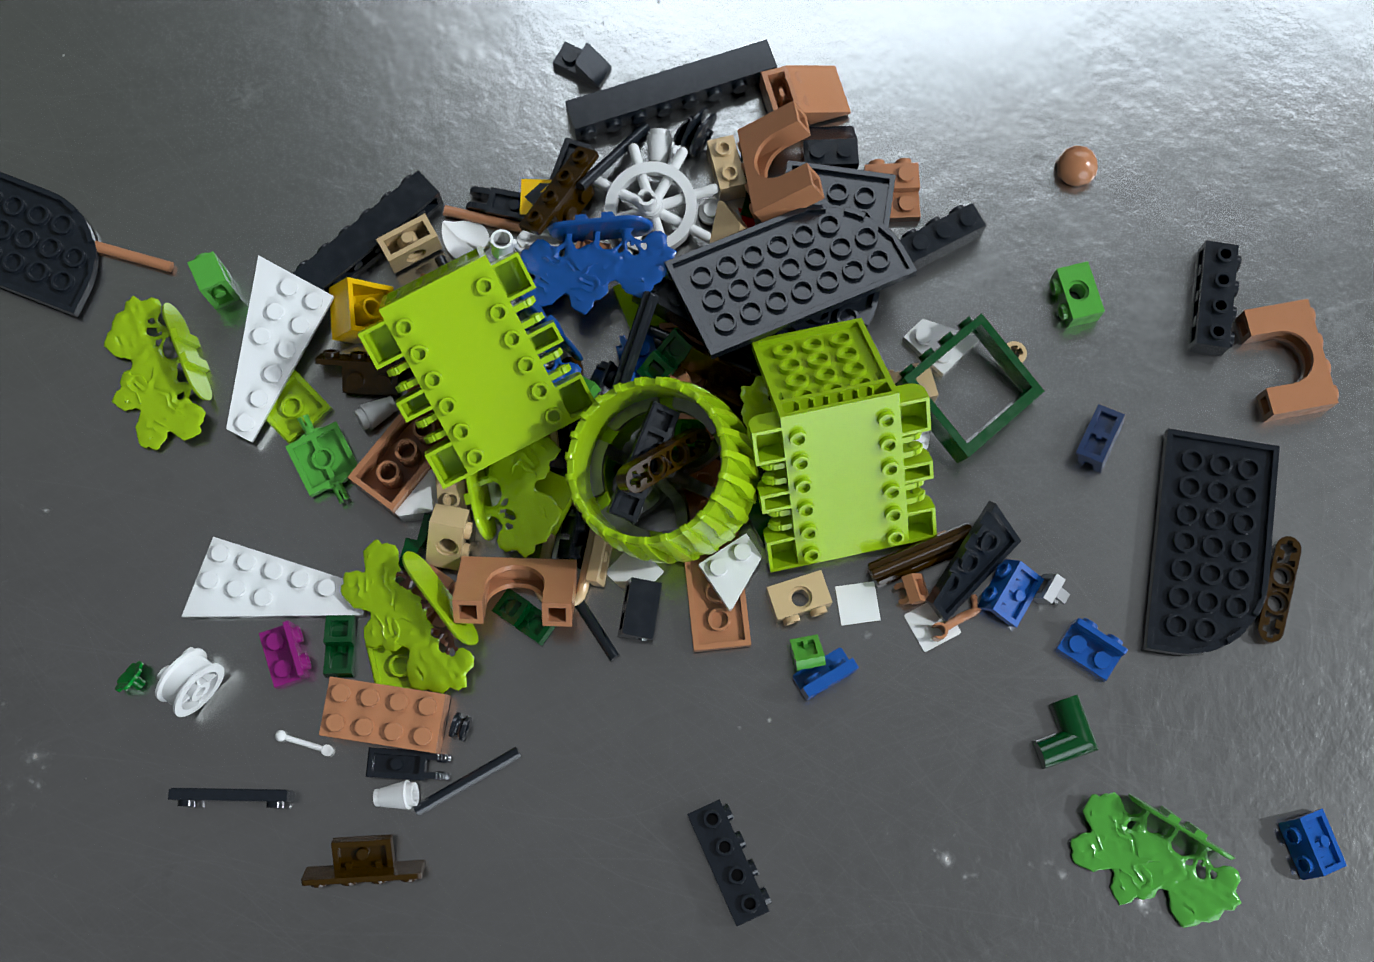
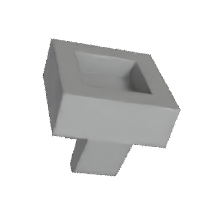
(1051, 590)

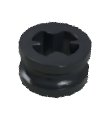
(460, 726)

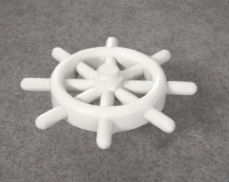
(651, 204)

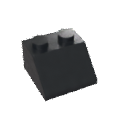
(831, 147)

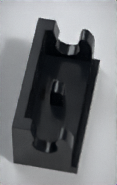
(639, 609)

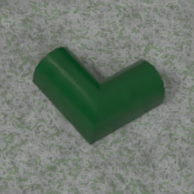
(1074, 734)

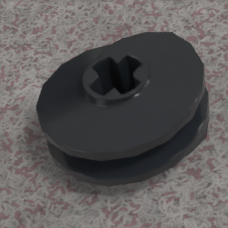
(695, 132)

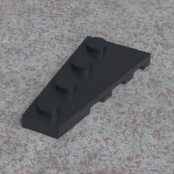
(977, 557)

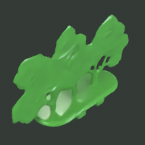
(1148, 863)

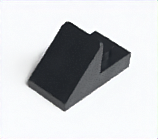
(582, 64)

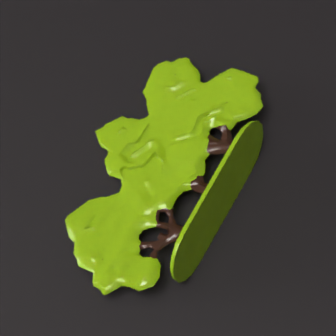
(401, 619)

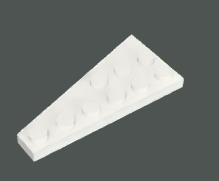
(277, 331)
(259, 585)

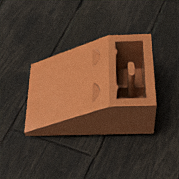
(812, 88)

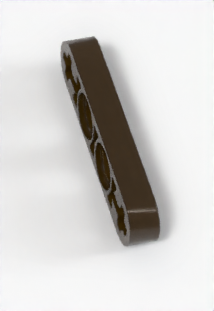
(665, 464)
(1282, 591)

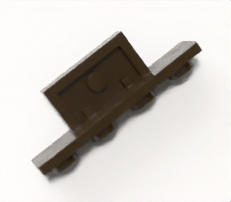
(561, 197)
(360, 373)
(720, 377)
(363, 860)

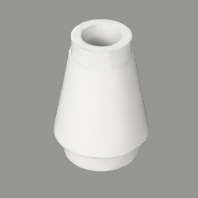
(659, 144)
(374, 412)
(398, 795)

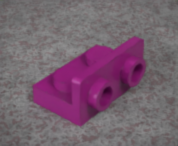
(284, 654)

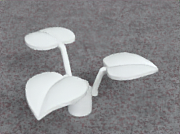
(466, 236)

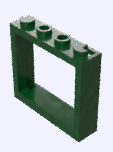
(1009, 362)

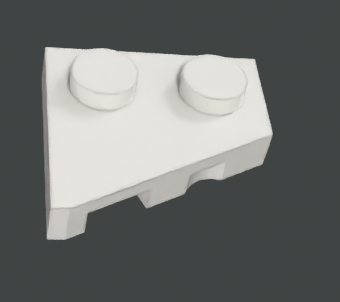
(926, 335)
(731, 569)

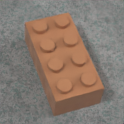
(395, 463)
(385, 715)

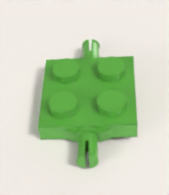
(322, 458)

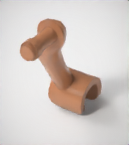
(956, 620)

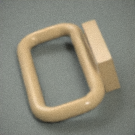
(594, 563)

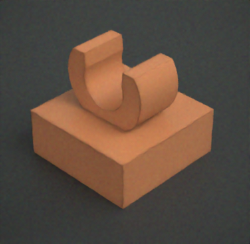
(915, 589)

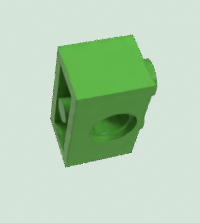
(1076, 279)
(213, 280)

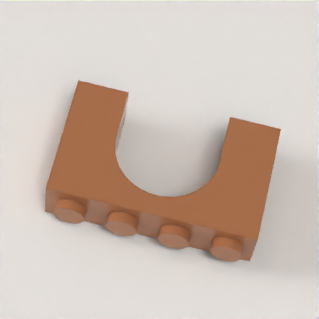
(759, 145)
(1295, 325)
(485, 576)

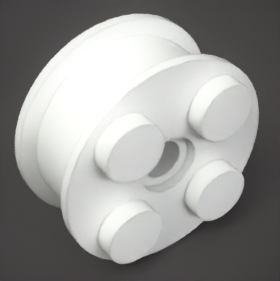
(189, 681)

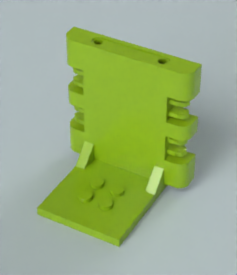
(475, 363)
(838, 448)

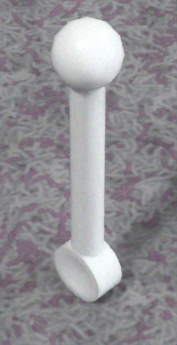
(326, 750)

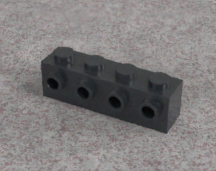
(943, 235)
(1214, 298)
(728, 863)

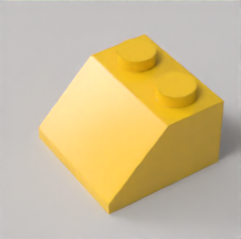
(355, 307)

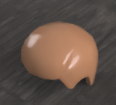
(1077, 165)

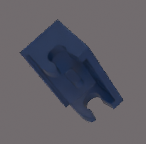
(1100, 437)

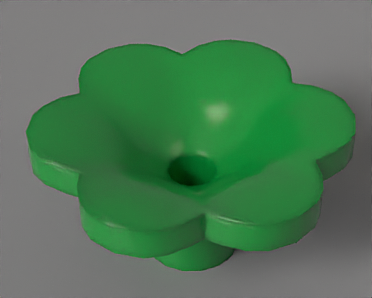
(131, 678)

